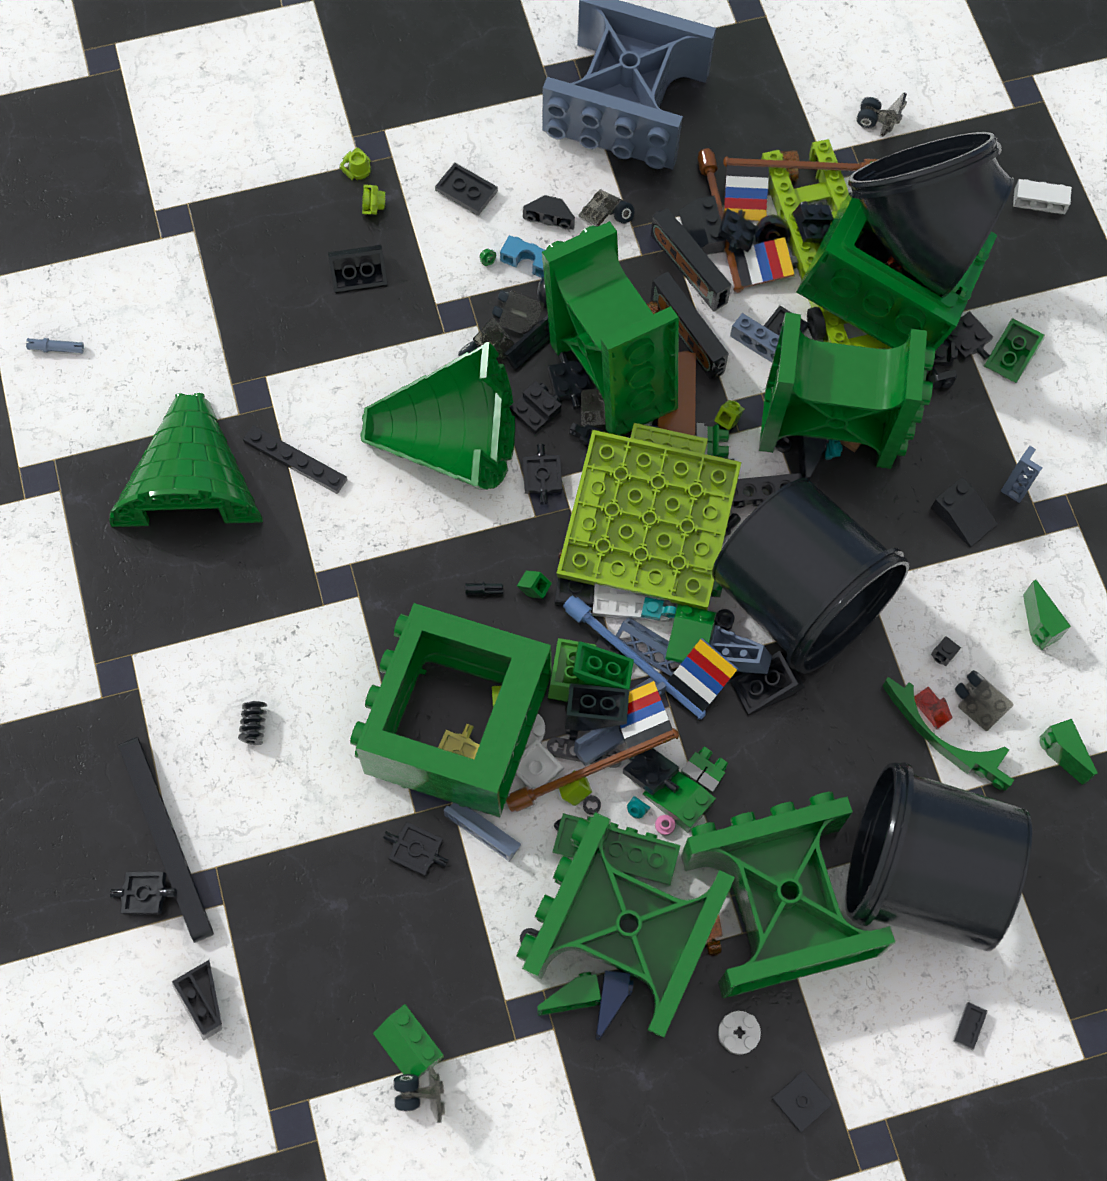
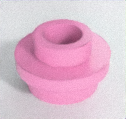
(662, 830)

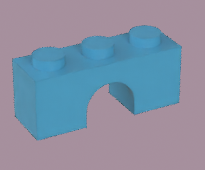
(516, 250)

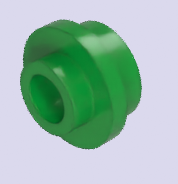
(487, 257)

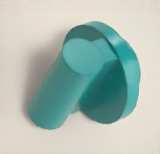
(833, 449)
(637, 807)

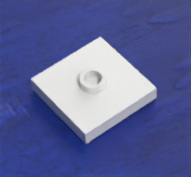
(538, 766)

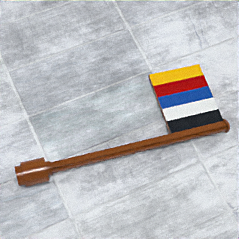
(748, 181)
(765, 260)
(645, 729)

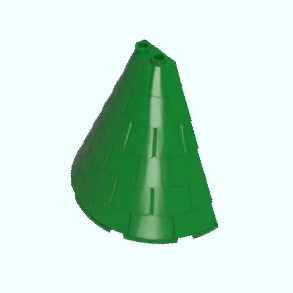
(450, 420)
(186, 469)

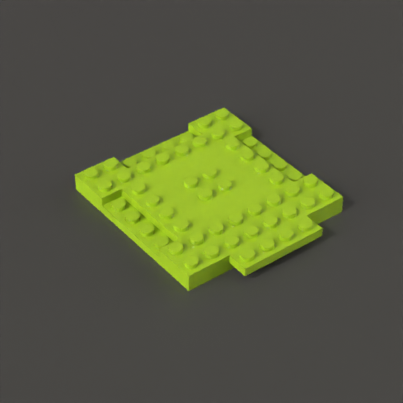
(650, 515)

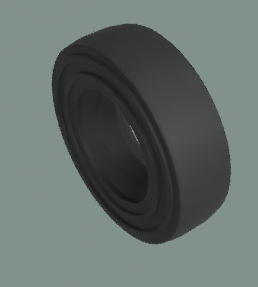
(817, 323)

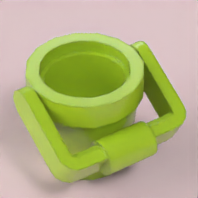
(358, 165)
(372, 199)

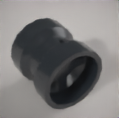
(726, 617)

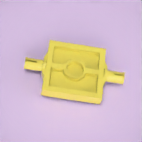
(460, 743)

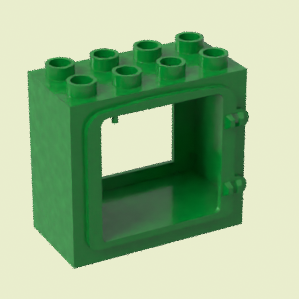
(874, 294)
(469, 647)

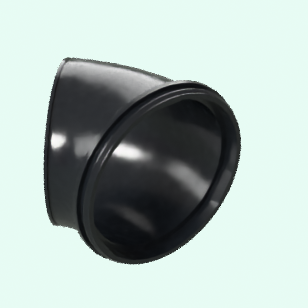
(935, 204)

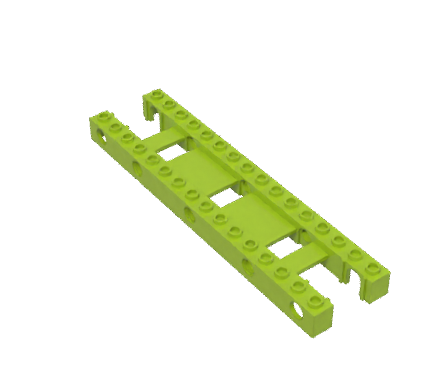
(786, 200)

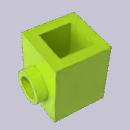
(729, 414)

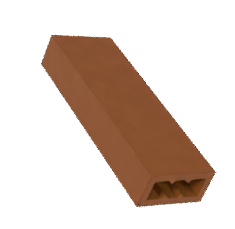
(683, 418)

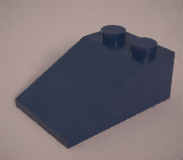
(613, 996)

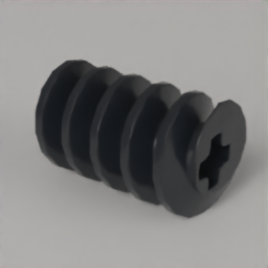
(251, 722)

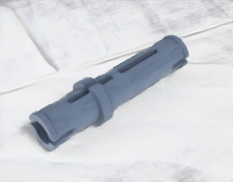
(54, 345)

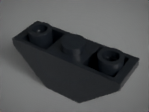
(550, 212)

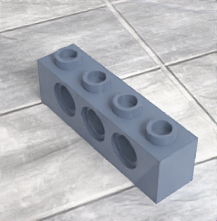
(755, 336)

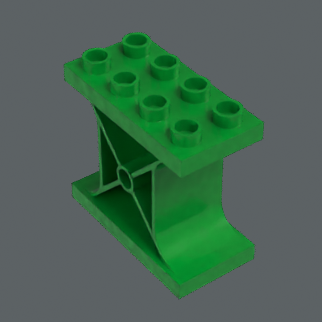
(611, 329)
(846, 391)
(776, 861)
(597, 900)

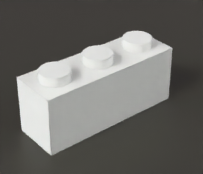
(1042, 196)

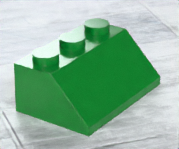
(408, 1043)

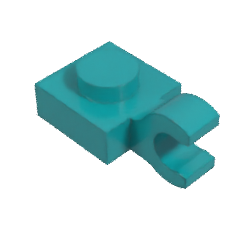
(654, 609)

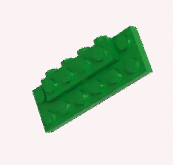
(626, 850)

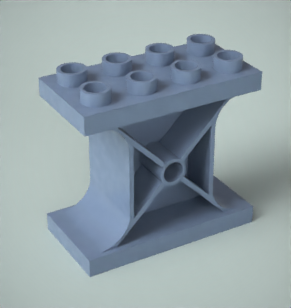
(624, 87)

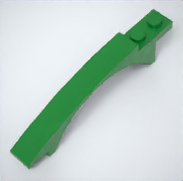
(983, 763)

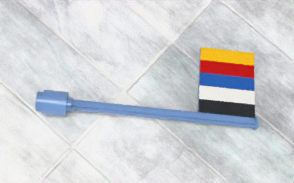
(693, 682)

